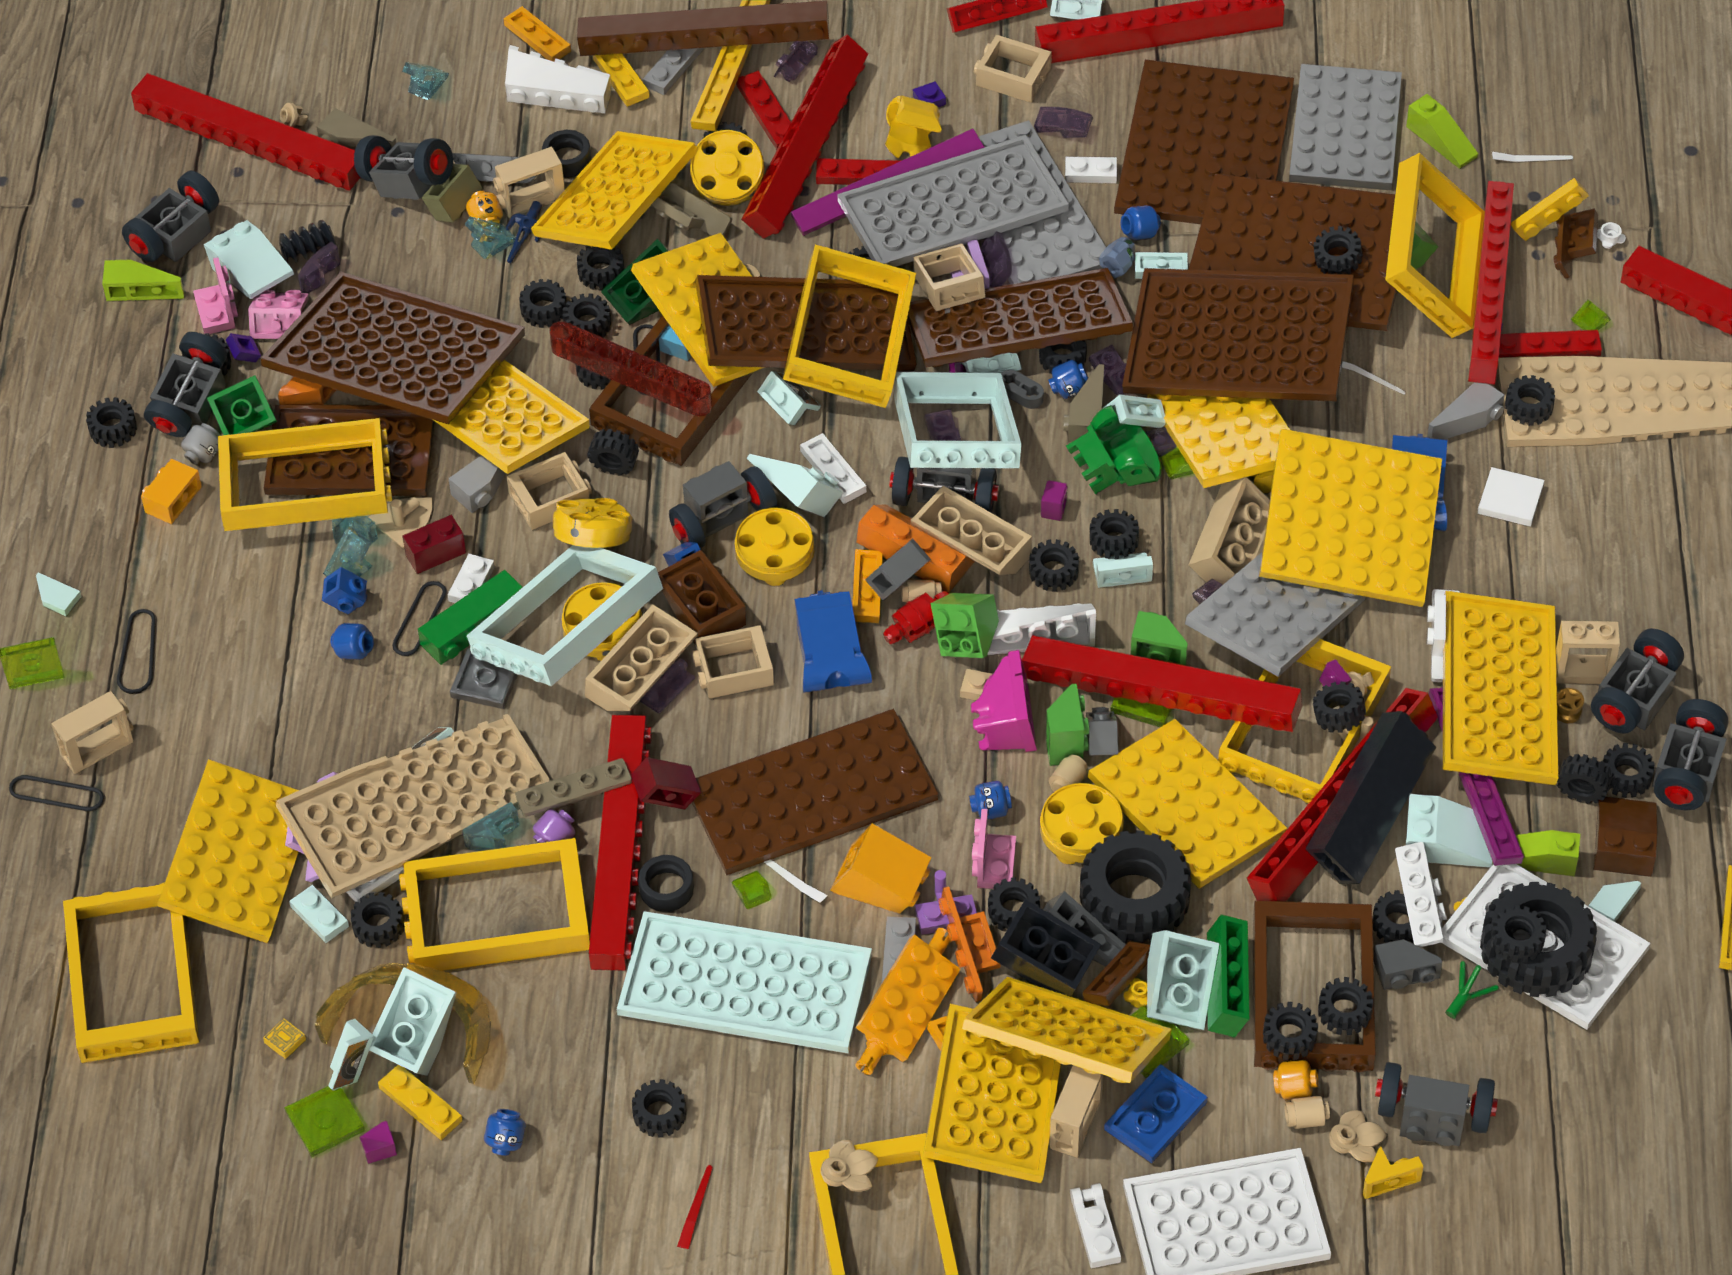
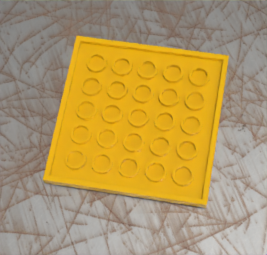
(1351, 517)

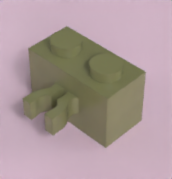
(450, 198)

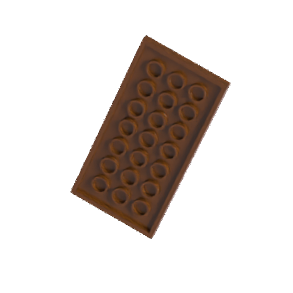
(1021, 318)
(754, 319)
(811, 791)

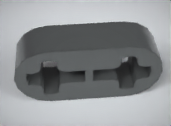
(1023, 387)

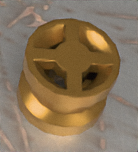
(1574, 701)

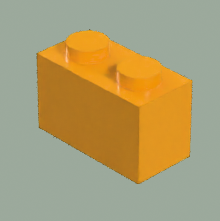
(171, 491)

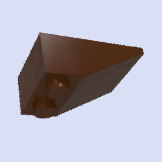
(702, 596)
(1626, 836)

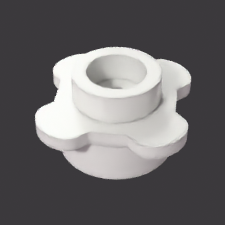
(1610, 235)

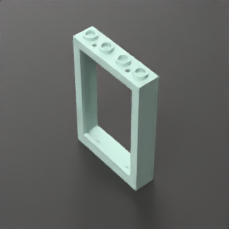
(957, 389)
(640, 586)

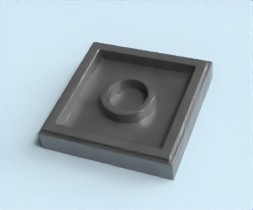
(482, 682)

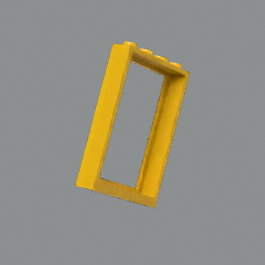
(1457, 312)
(838, 380)
(301, 441)
(1285, 781)
(504, 947)
(137, 1036)
(888, 1153)

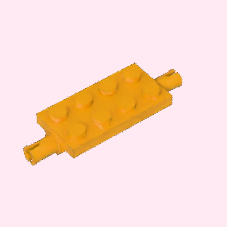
(906, 1000)

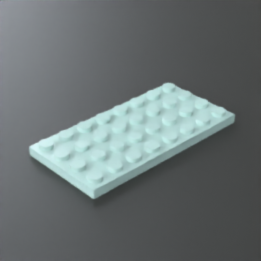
(745, 982)

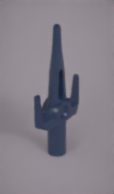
(525, 224)

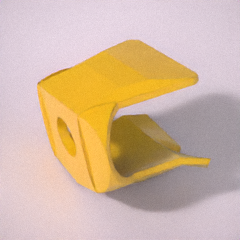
(910, 125)

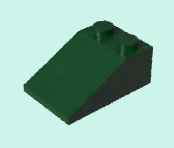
(627, 293)

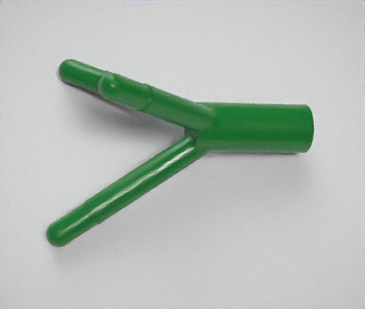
(1463, 994)

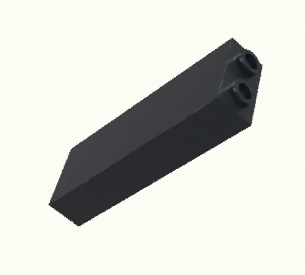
(1371, 797)

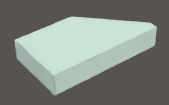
(57, 595)
(1614, 899)

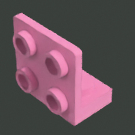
(214, 303)
(275, 312)
(991, 855)

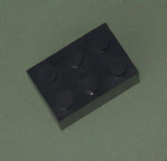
(1045, 950)

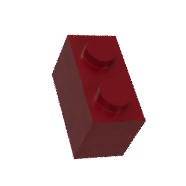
(434, 544)
(665, 783)

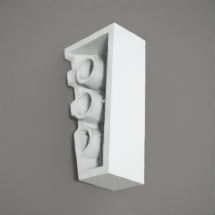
(555, 83)
(1063, 623)

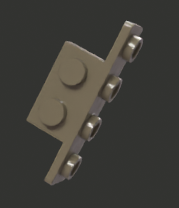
(691, 211)
(573, 788)

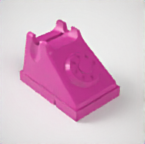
(1005, 708)

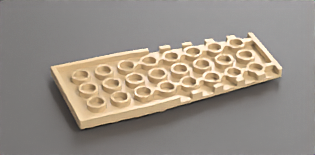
(1619, 398)
(407, 803)

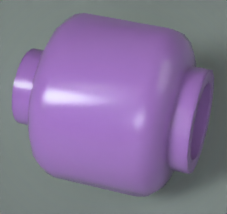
(553, 827)

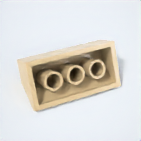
(1232, 531)
(974, 532)
(638, 660)

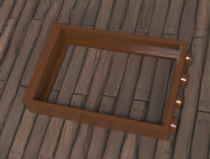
(649, 438)
(1313, 915)

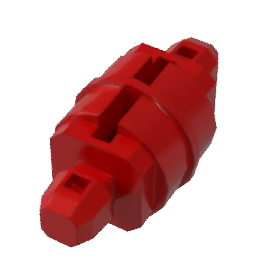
(913, 619)

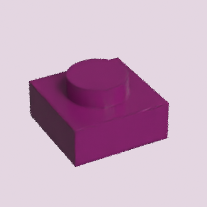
(1334, 673)

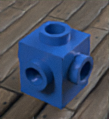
(344, 590)

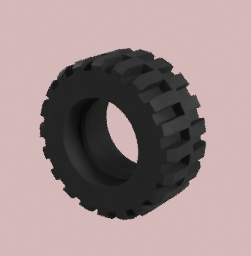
(1139, 856)
(1551, 969)

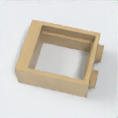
(1007, 83)
(523, 168)
(954, 290)
(542, 473)
(730, 643)
(1586, 668)
(99, 744)
(1075, 1111)

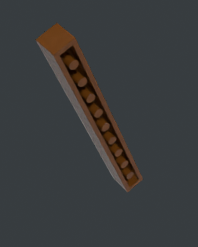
(703, 28)

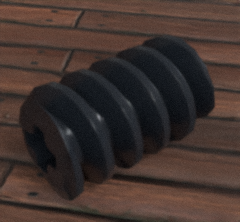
(305, 240)

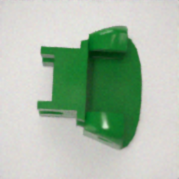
(1120, 455)

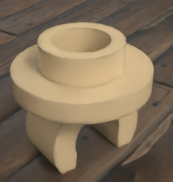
(292, 115)
(1361, 681)

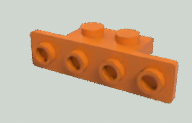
(973, 943)

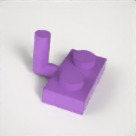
(929, 913)

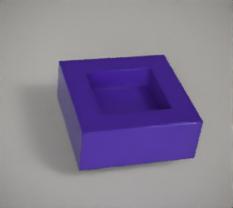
(930, 93)
(243, 347)

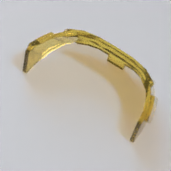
(467, 1004)

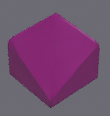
(1054, 500)
(378, 1143)

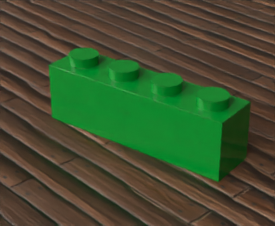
(448, 631)
(1230, 986)

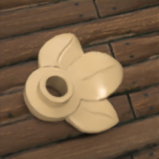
(1356, 1136)
(851, 1166)

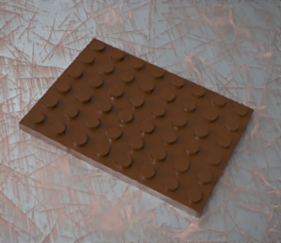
(1197, 126)
(1274, 229)
(1239, 334)
(393, 347)

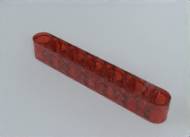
(630, 368)

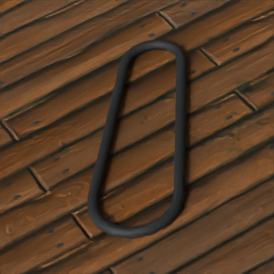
(151, 660)

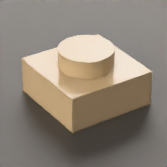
(973, 684)

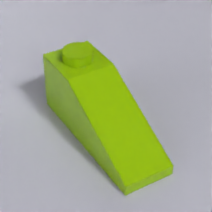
(1439, 130)
(137, 281)
(1550, 852)

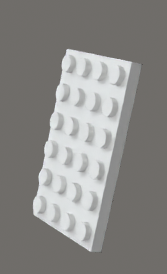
(1613, 959)
(1228, 1217)

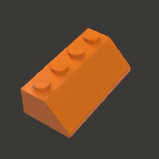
(889, 530)

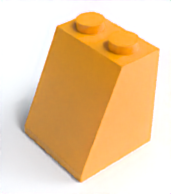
(882, 871)

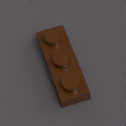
(1117, 974)

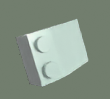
(249, 259)
(803, 486)
(1447, 831)
(1180, 978)
(413, 1022)

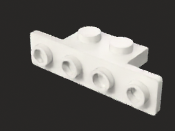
(1437, 633)
(1421, 895)

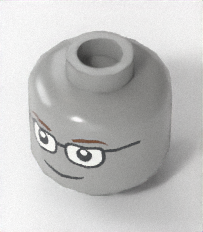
(200, 443)

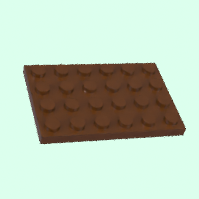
(352, 469)

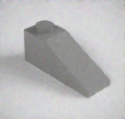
(1469, 412)
(476, 483)

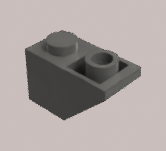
(897, 569)
(1102, 732)
(1404, 964)

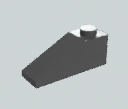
(1073, 914)

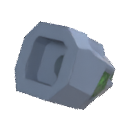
(1118, 256)

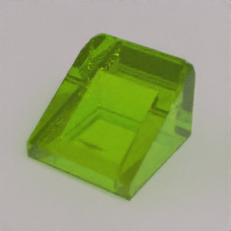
(1590, 317)
(1176, 464)
(752, 889)

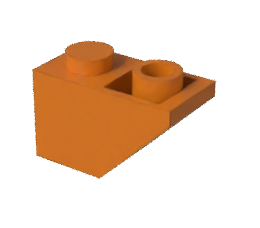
(304, 392)

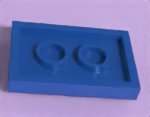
(1155, 1113)

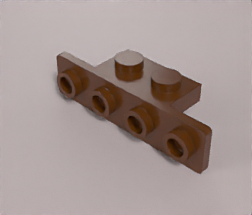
(1575, 238)

